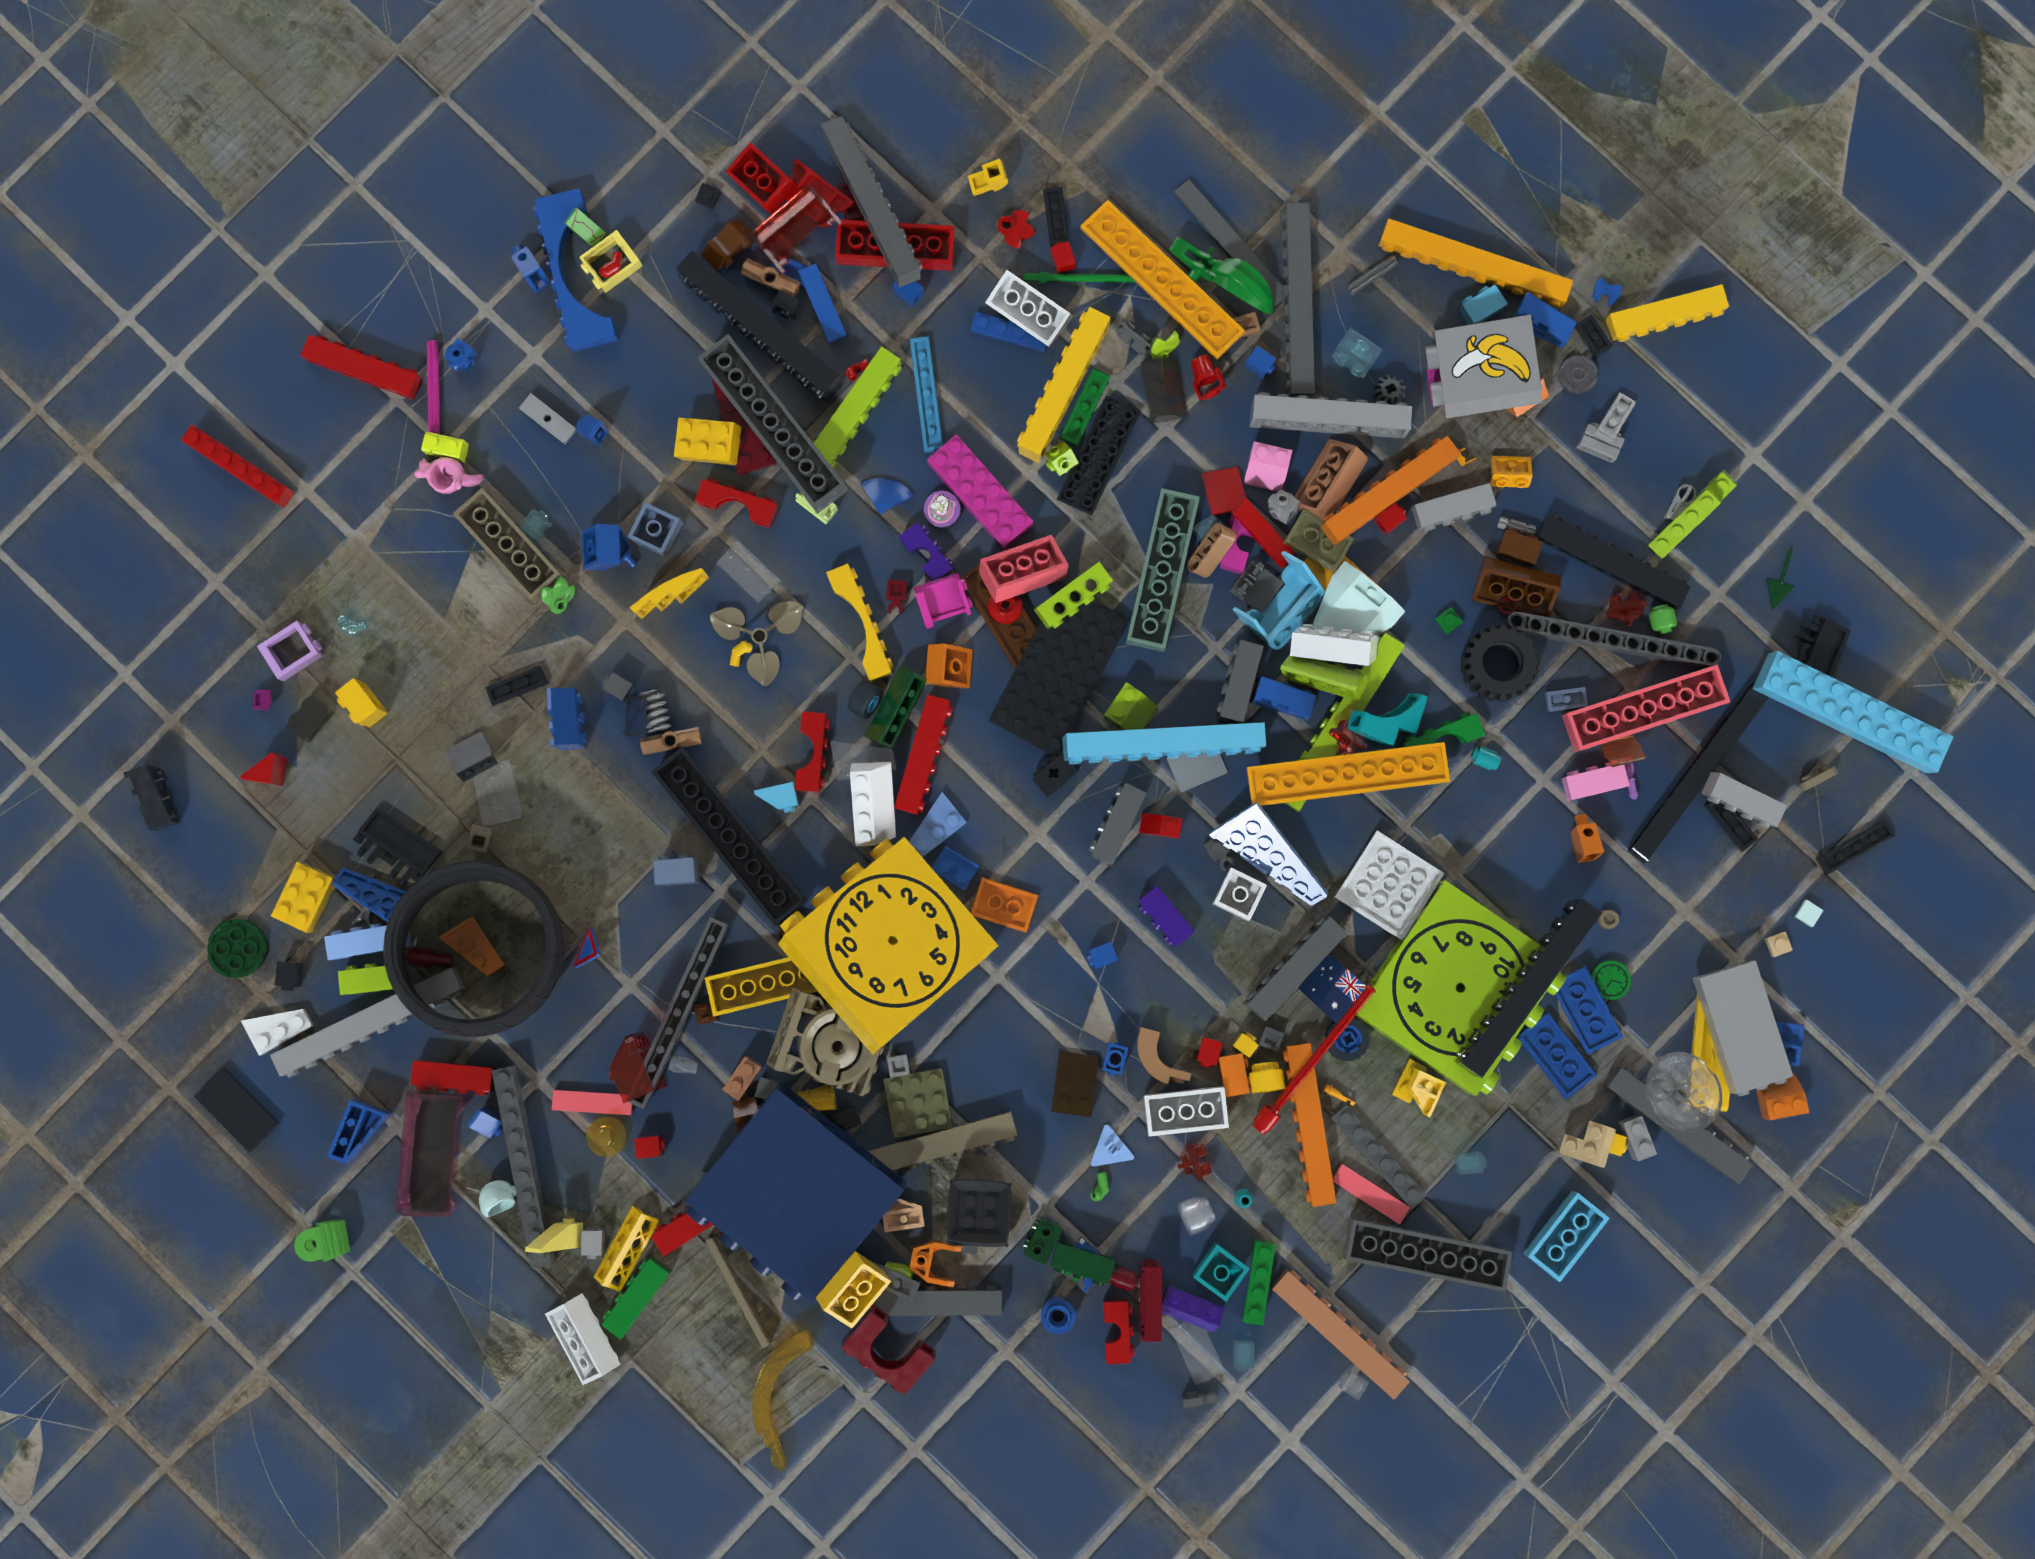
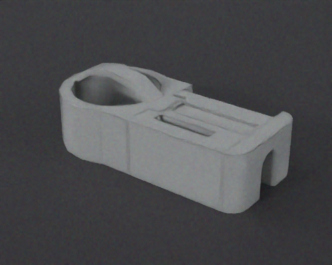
(1677, 504)

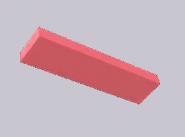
(590, 1102)
(1370, 1193)

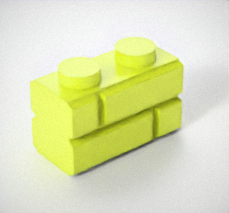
(444, 446)

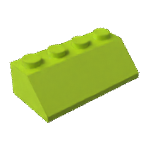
(1325, 677)

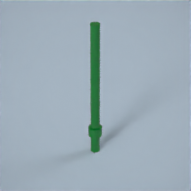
(1043, 277)

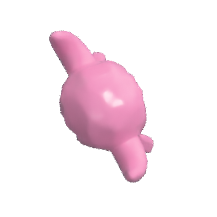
(446, 475)

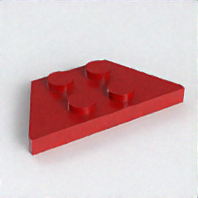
(806, 177)

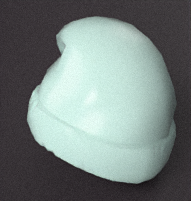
(496, 1197)

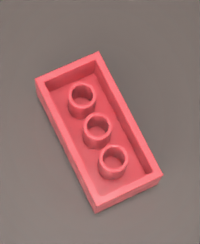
(1023, 568)

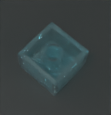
(1356, 353)

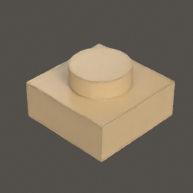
(1778, 944)

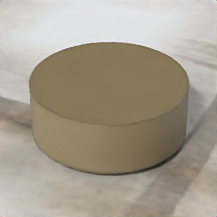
(1608, 919)

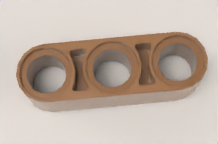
(1211, 550)

